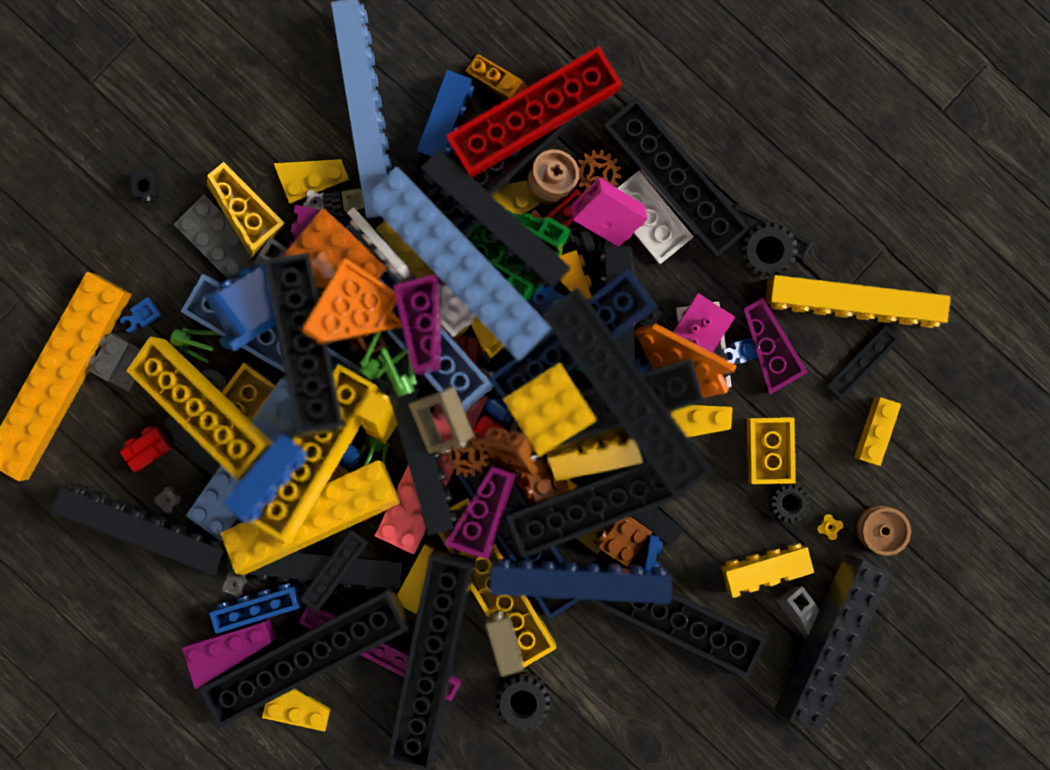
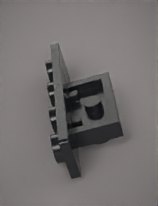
(192, 445)

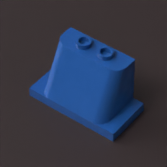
(243, 307)

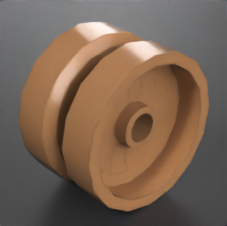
(552, 177)
(896, 533)

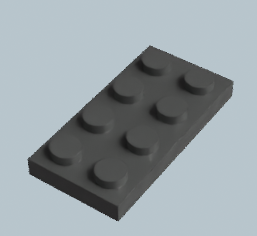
(215, 237)

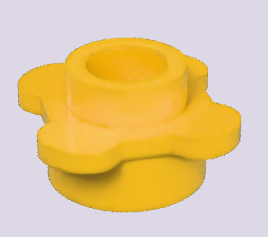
(836, 526)

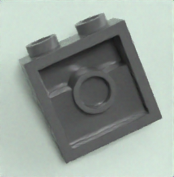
(114, 360)

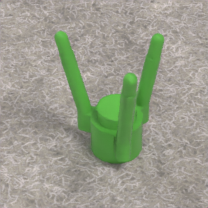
(183, 340)
(372, 367)
(401, 384)
(374, 445)

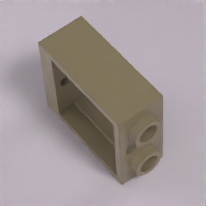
(454, 414)
(504, 642)

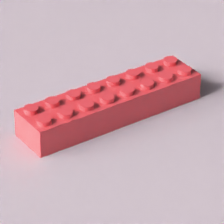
(404, 523)

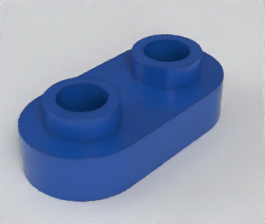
(654, 547)

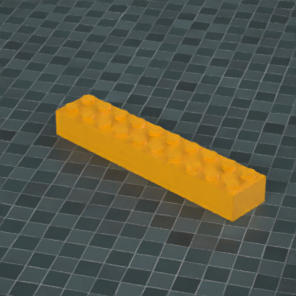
(58, 374)

